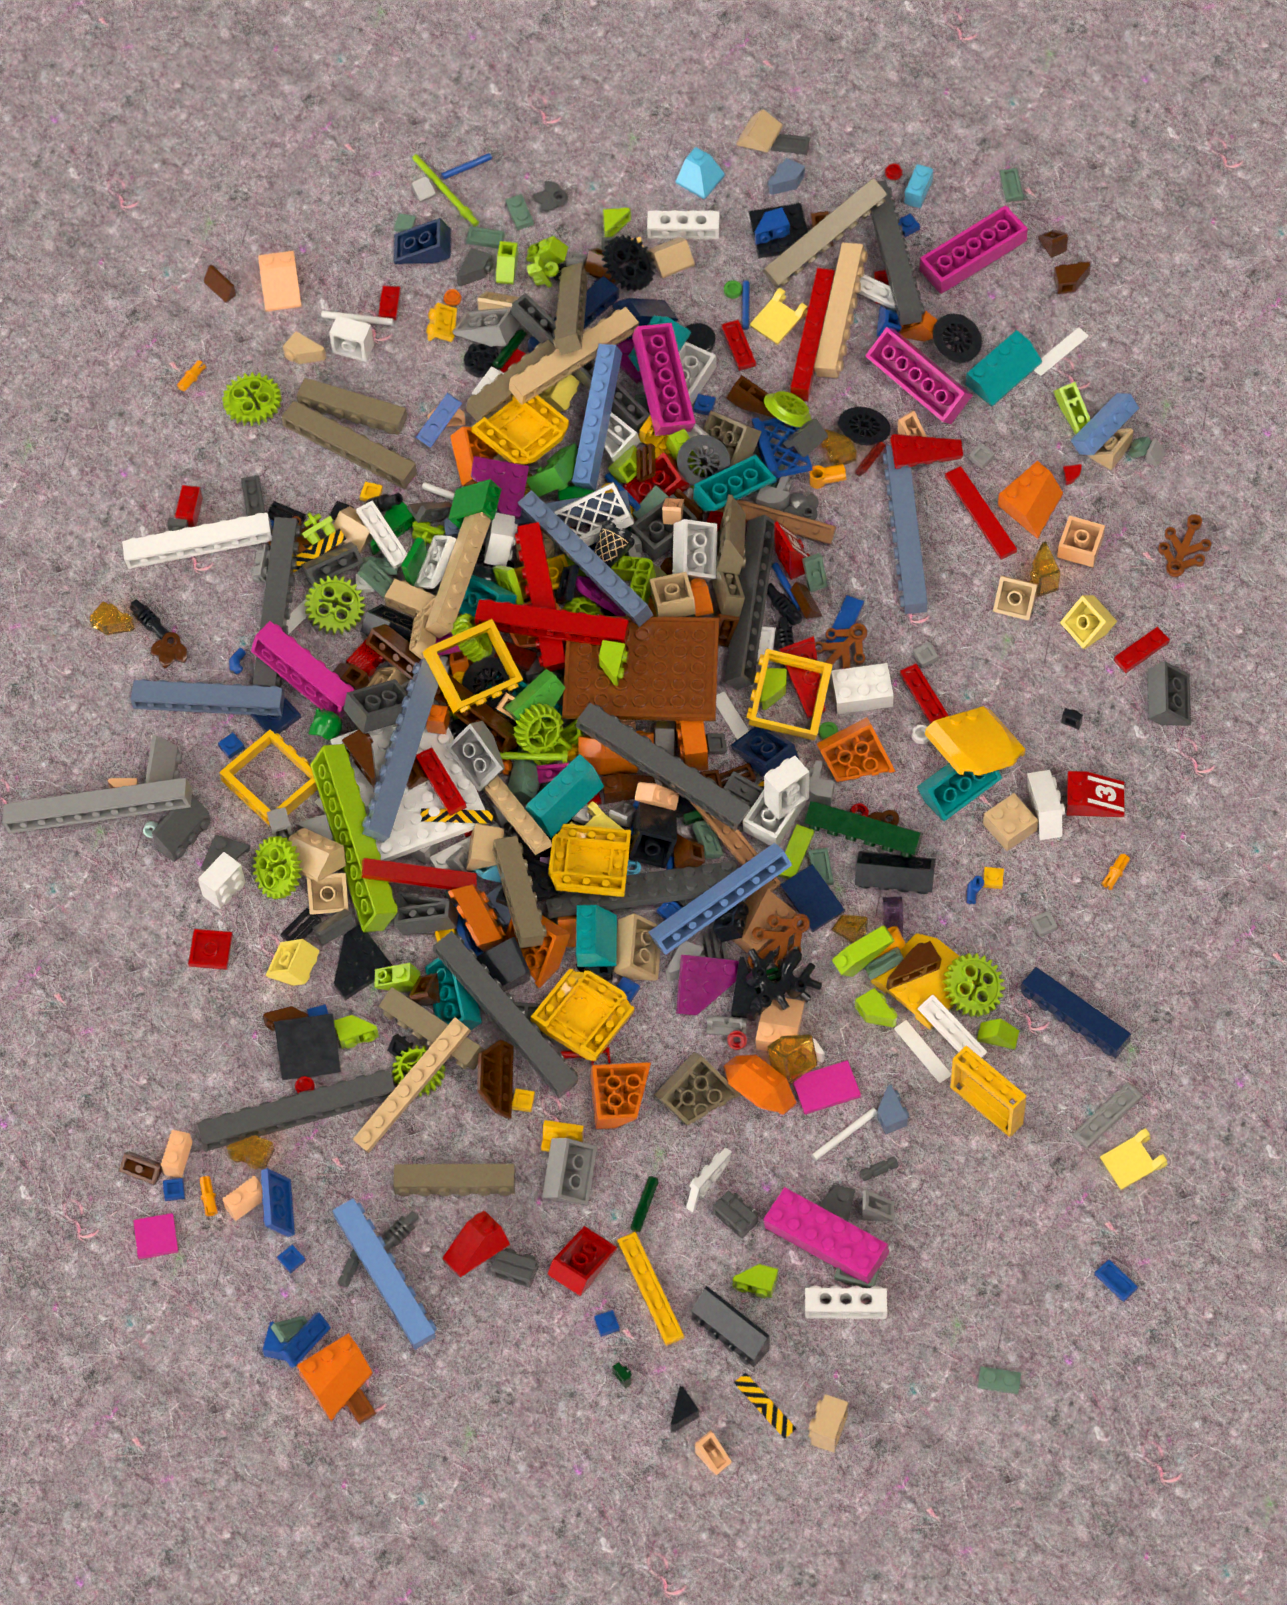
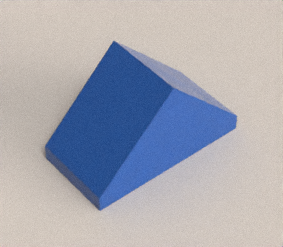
(272, 1345)

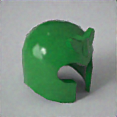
(325, 724)

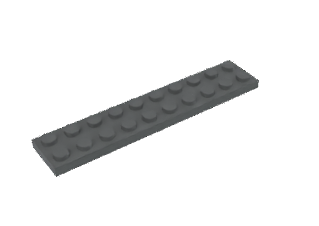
(647, 889)

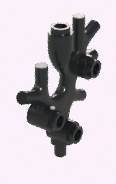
(776, 990)

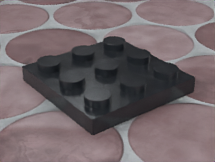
(779, 245)
(307, 1046)

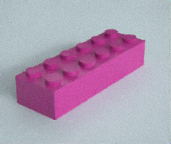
(973, 249)
(919, 375)
(663, 379)
(300, 669)
(826, 1235)

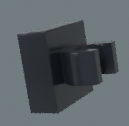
(398, 1044)

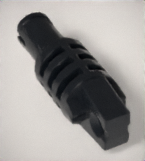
(385, 502)
(784, 605)
(148, 618)
(784, 633)

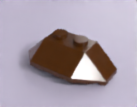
(496, 1077)

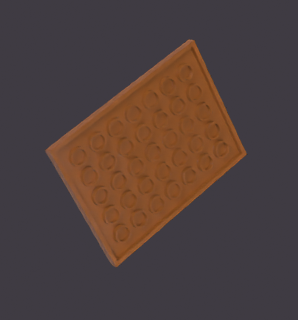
(665, 677)

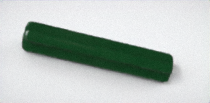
(509, 349)
(644, 1204)

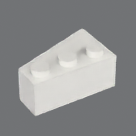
(619, 438)
(1046, 803)

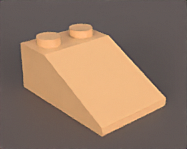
(279, 281)
(778, 1022)

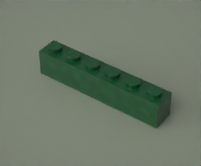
(863, 828)

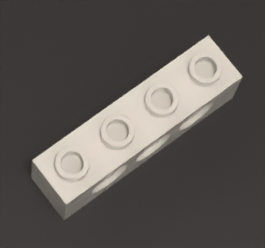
(690, 230)
(836, 1309)

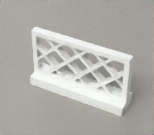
(592, 535)

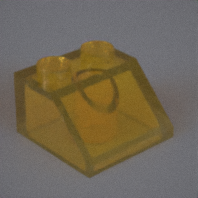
(1045, 571)
(793, 1056)

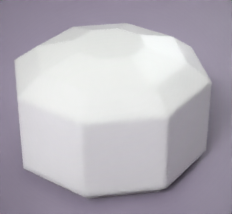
(918, 734)

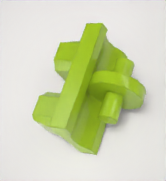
(541, 273)
(325, 524)
(426, 531)

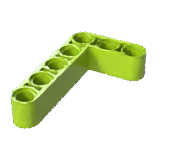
(632, 569)

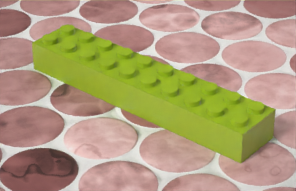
(345, 817)

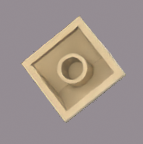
(760, 132)
(672, 256)
(493, 300)
(1114, 448)
(352, 528)
(1015, 597)
(481, 845)
(328, 894)

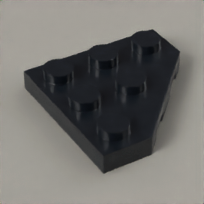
(541, 881)
(358, 962)

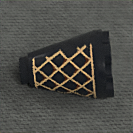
(613, 543)

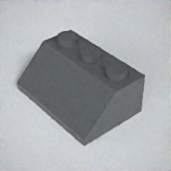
(1169, 695)
(180, 829)

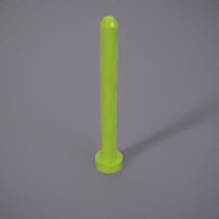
(529, 756)

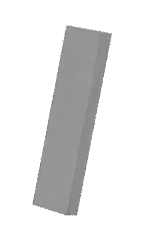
(1107, 1115)

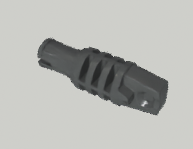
(399, 1230)

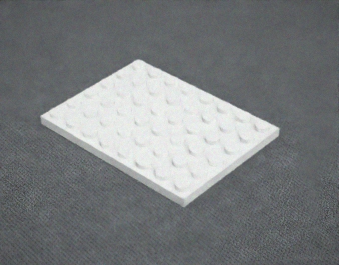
(408, 831)

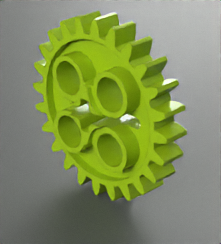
(238, 406)
(330, 620)
(277, 867)
(989, 992)

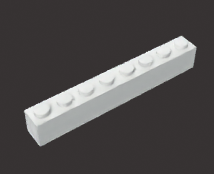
(197, 540)

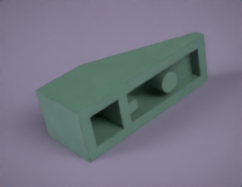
(523, 779)

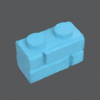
(918, 186)

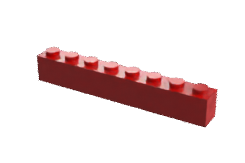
(811, 335)
(539, 589)
(552, 623)

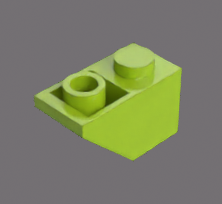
(549, 250)
(507, 262)
(625, 467)
(611, 660)
(773, 687)
(400, 977)
(874, 1009)
(354, 1030)
(757, 1280)

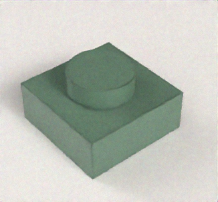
(1140, 447)

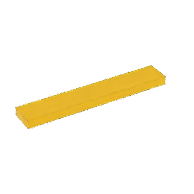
(650, 1288)

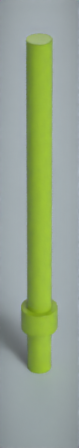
(465, 212)

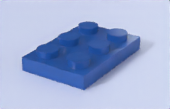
(277, 1202)

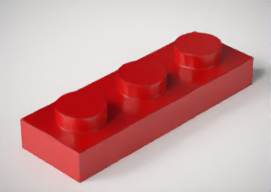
(738, 345)
(1141, 649)

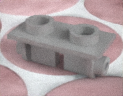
(261, 559)
(725, 1025)

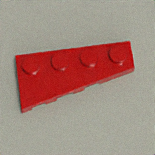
(916, 450)
(804, 681)

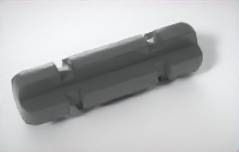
(879, 1168)
(349, 1269)

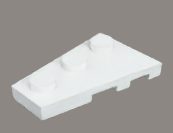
(709, 1173)

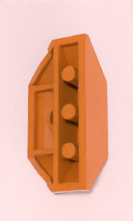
(604, 759)
(760, 1083)

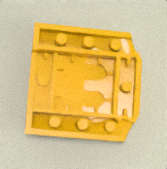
(523, 431)
(975, 741)
(590, 860)
(919, 990)
(583, 1023)

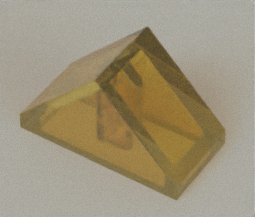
(851, 927)

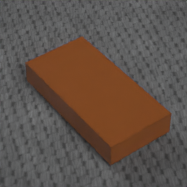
(360, 1406)

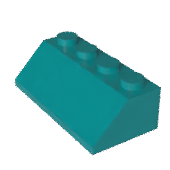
(1003, 368)
(736, 481)
(483, 589)
(949, 792)
(565, 796)
(453, 998)

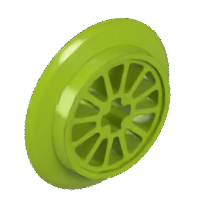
(787, 408)

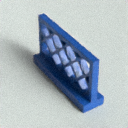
(767, 454)

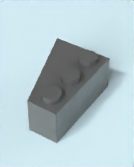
(424, 914)

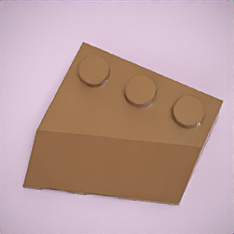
(762, 905)

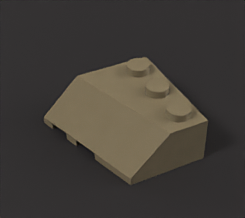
(735, 435)
(731, 538)
(695, 1090)

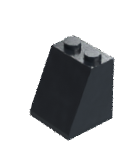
(653, 835)
(506, 964)

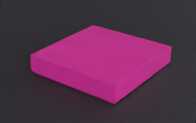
(155, 1236)

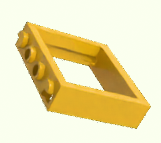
(794, 661)
(444, 681)
(251, 752)
(971, 1064)

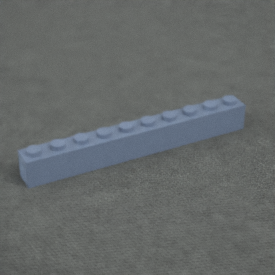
(452, 530)
(905, 536)
(586, 559)
(401, 753)

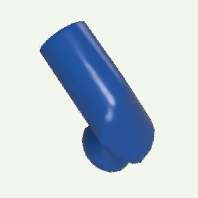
(234, 661)
(973, 888)

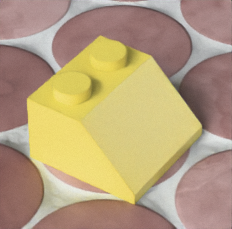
(561, 393)
(1088, 621)
(293, 962)

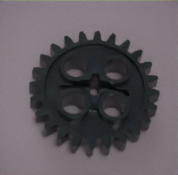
(633, 275)

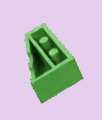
(556, 472)
(542, 690)

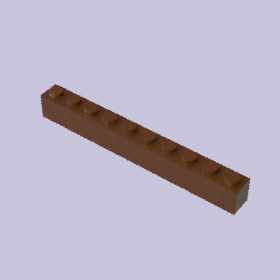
(396, 651)

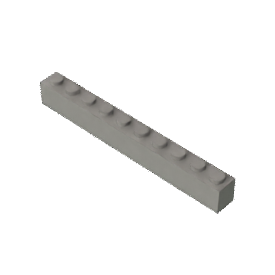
(97, 805)

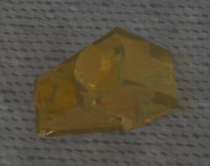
(839, 448)
(110, 620)
(253, 1151)

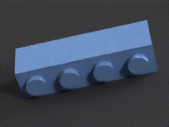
(1104, 424)

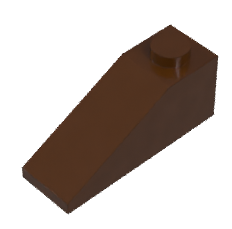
(748, 397)
(727, 627)
(361, 752)
(622, 786)
(918, 962)

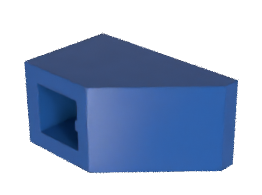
(772, 226)
(887, 318)

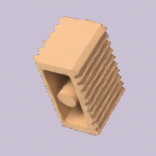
(656, 795)
(176, 1153)
(243, 1198)

